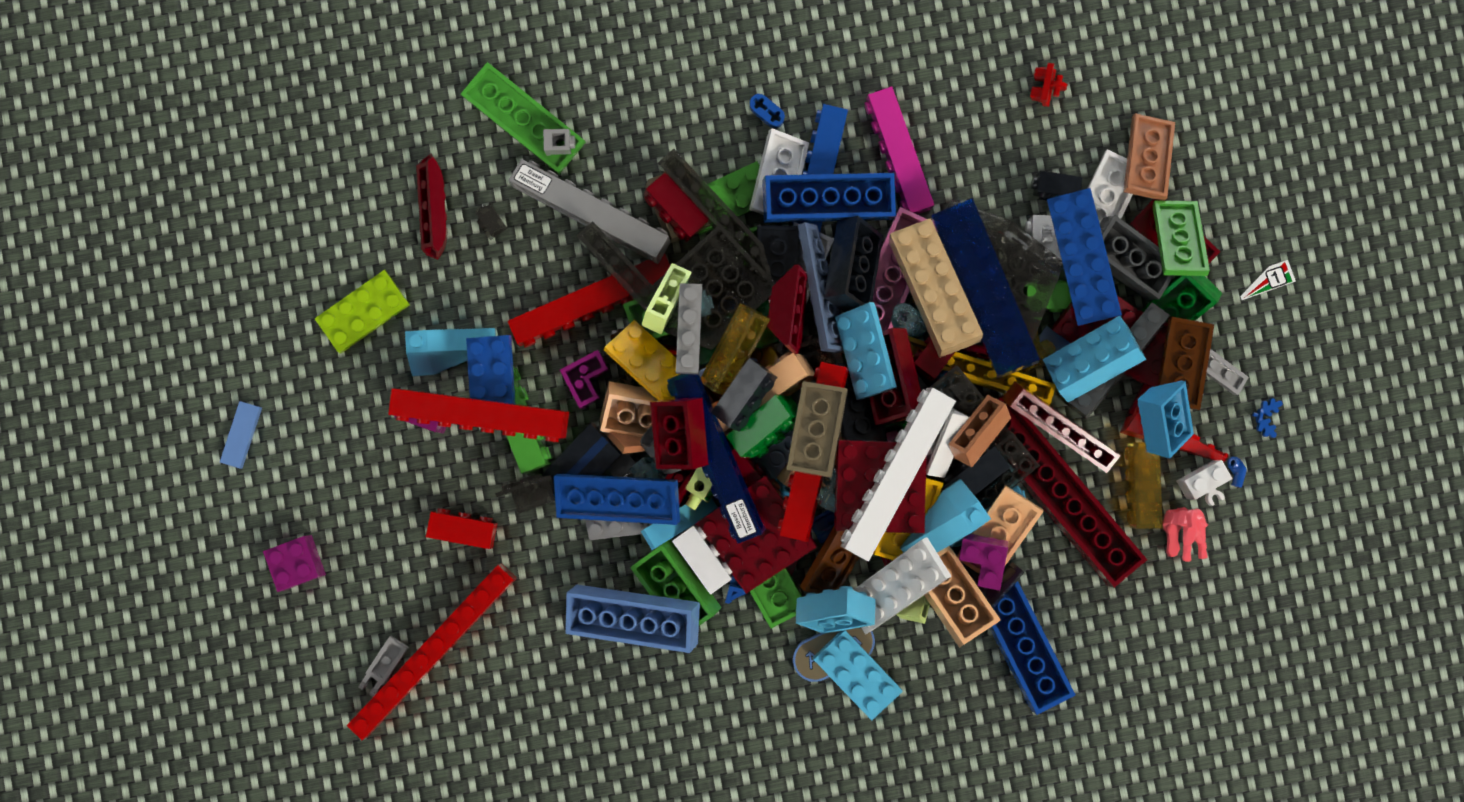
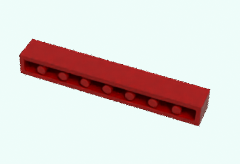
(578, 306)
(478, 413)
(804, 490)

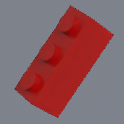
(461, 528)

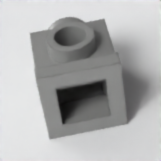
(553, 136)

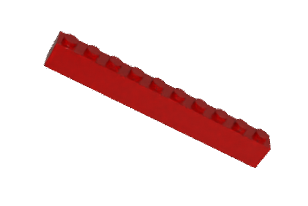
(431, 651)

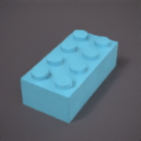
(1094, 359)

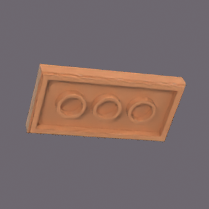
(1149, 157)

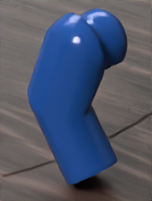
(1238, 470)

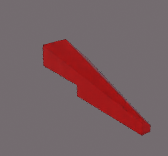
(1133, 427)

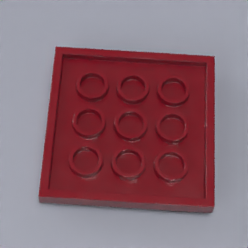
(855, 471)
(763, 555)

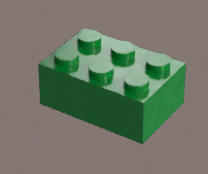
(765, 427)

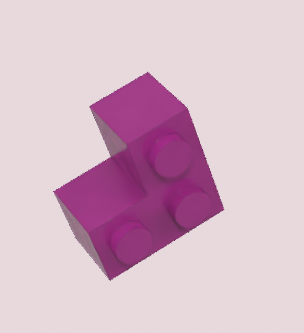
(580, 377)
(990, 554)

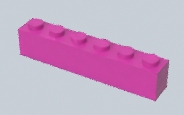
(899, 151)

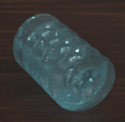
(908, 317)

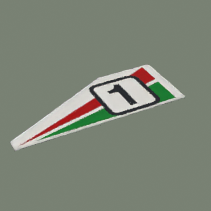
(1272, 278)

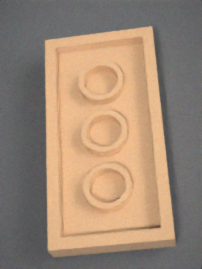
(1010, 521)

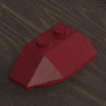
(788, 308)

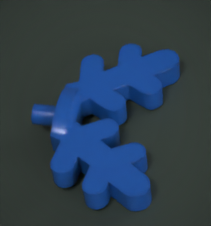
(1266, 407)

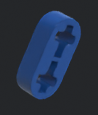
(770, 107)

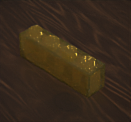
(734, 348)
(1144, 487)

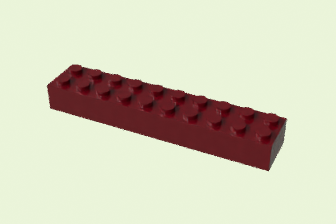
(1075, 507)

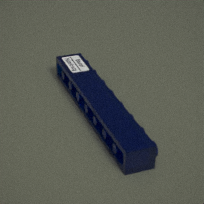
(722, 467)

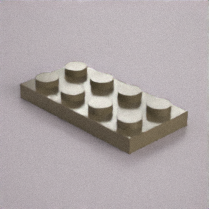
(817, 429)

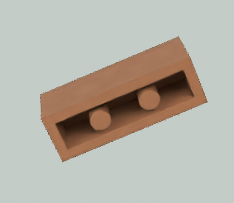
(979, 431)

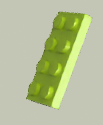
(362, 311)

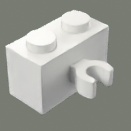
(1042, 230)
(1205, 481)

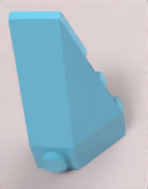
(438, 350)
(950, 518)

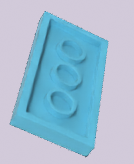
(865, 351)
(857, 674)

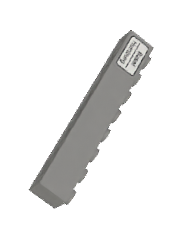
(585, 208)

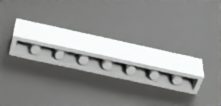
(897, 474)

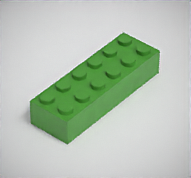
(529, 453)

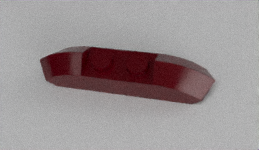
(431, 207)

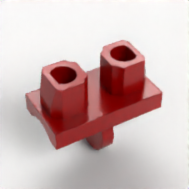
(1044, 93)

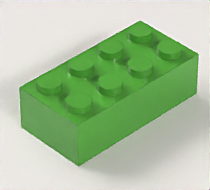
(669, 575)

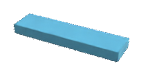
(660, 533)

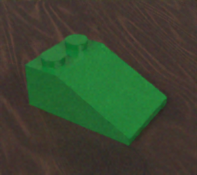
(1188, 297)

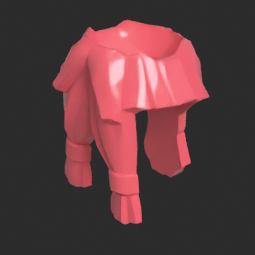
(1193, 530)

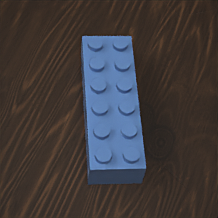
(632, 618)

